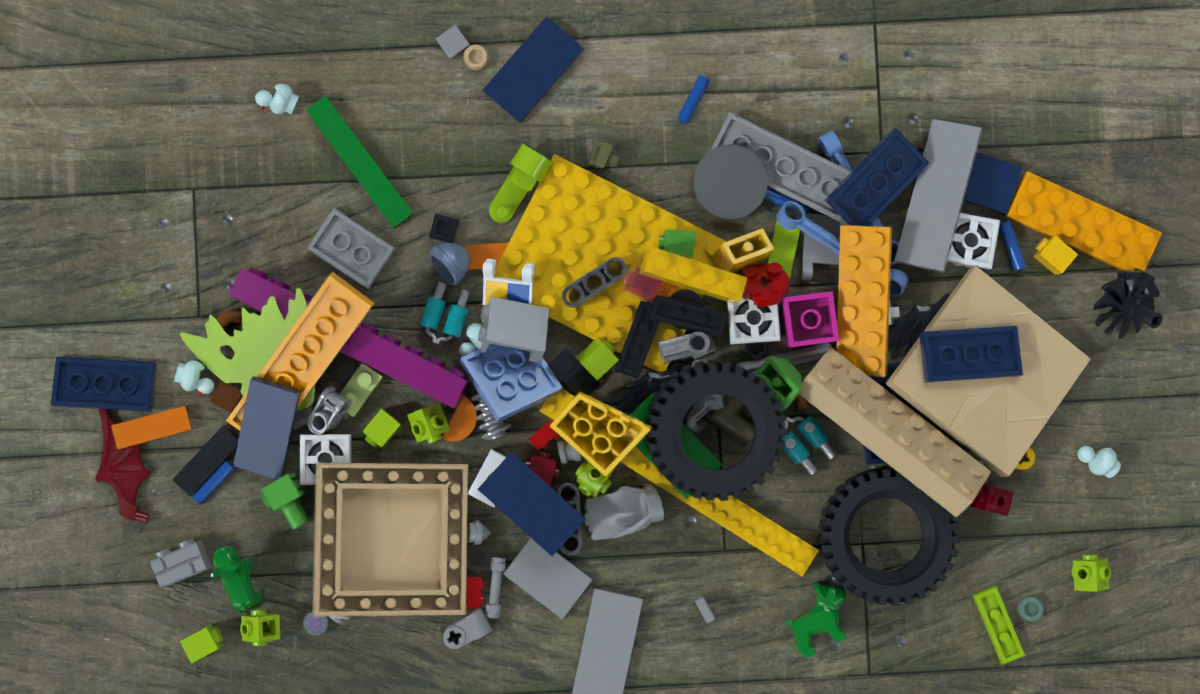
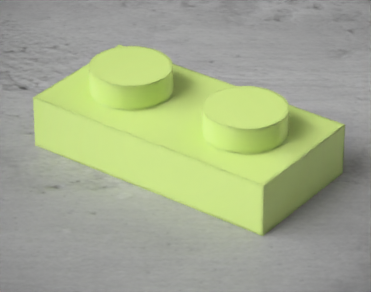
(360, 387)

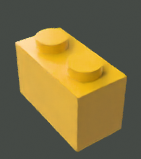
(743, 251)

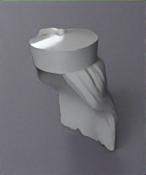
(622, 511)

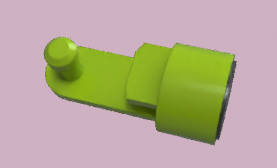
(527, 170)

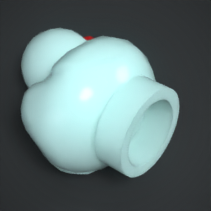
(282, 102)
(472, 332)
(188, 376)
(1100, 463)

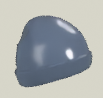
(450, 261)

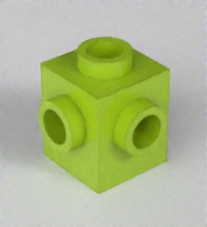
(428, 423)
(591, 480)
(1091, 573)
(260, 627)

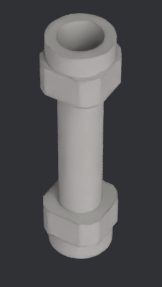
(493, 608)

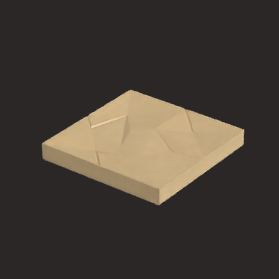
(993, 415)
(390, 539)

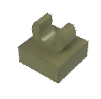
(602, 156)

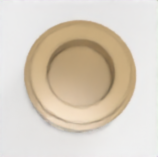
(476, 57)

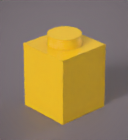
(1054, 254)

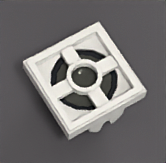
(972, 241)
(749, 322)
(331, 449)

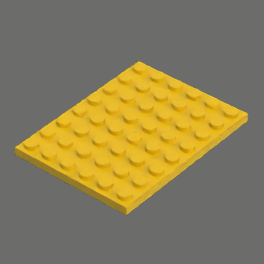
(578, 225)

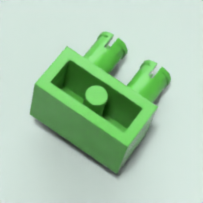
(286, 496)

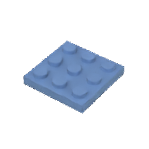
(509, 379)

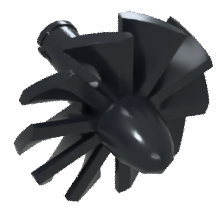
(1130, 299)

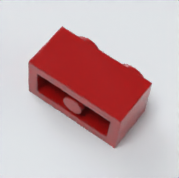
(543, 436)
(473, 592)

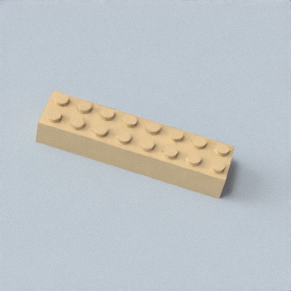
(894, 432)

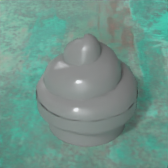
(477, 532)

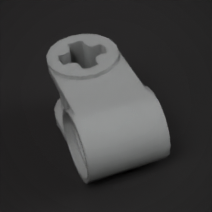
(331, 408)
(470, 627)

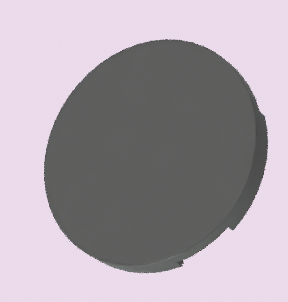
(730, 181)

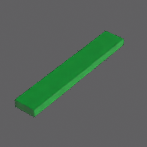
(359, 161)

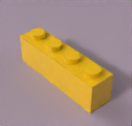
(693, 275)

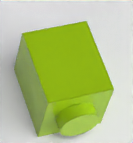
(598, 358)
(382, 428)
(202, 643)

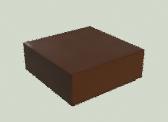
(227, 396)

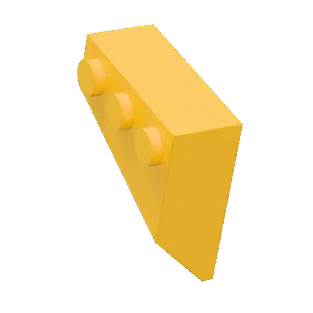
(599, 431)

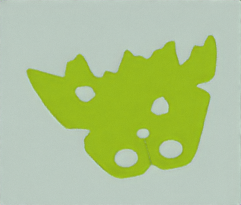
(251, 346)

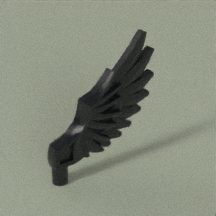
(909, 326)
(642, 388)

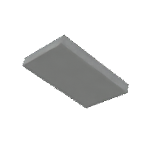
(351, 248)
(548, 578)

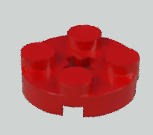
(765, 273)

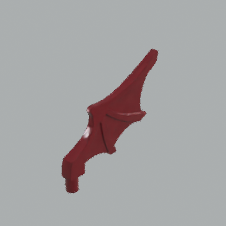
(122, 471)

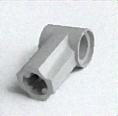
(681, 346)

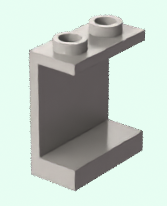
(514, 326)

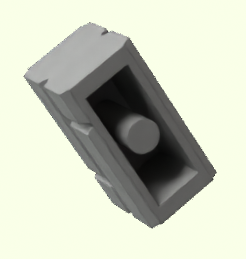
(181, 563)

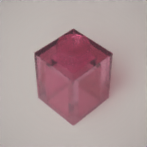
(641, 285)

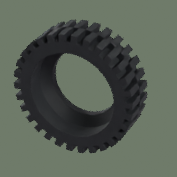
(673, 403)
(897, 585)

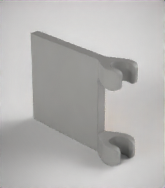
(816, 252)

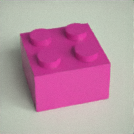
(809, 319)

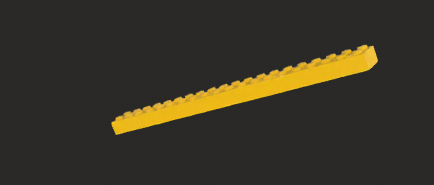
(730, 514)

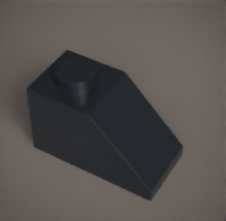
(573, 373)

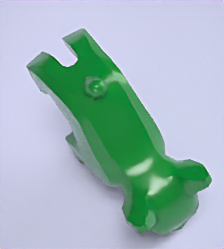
(236, 578)
(819, 619)

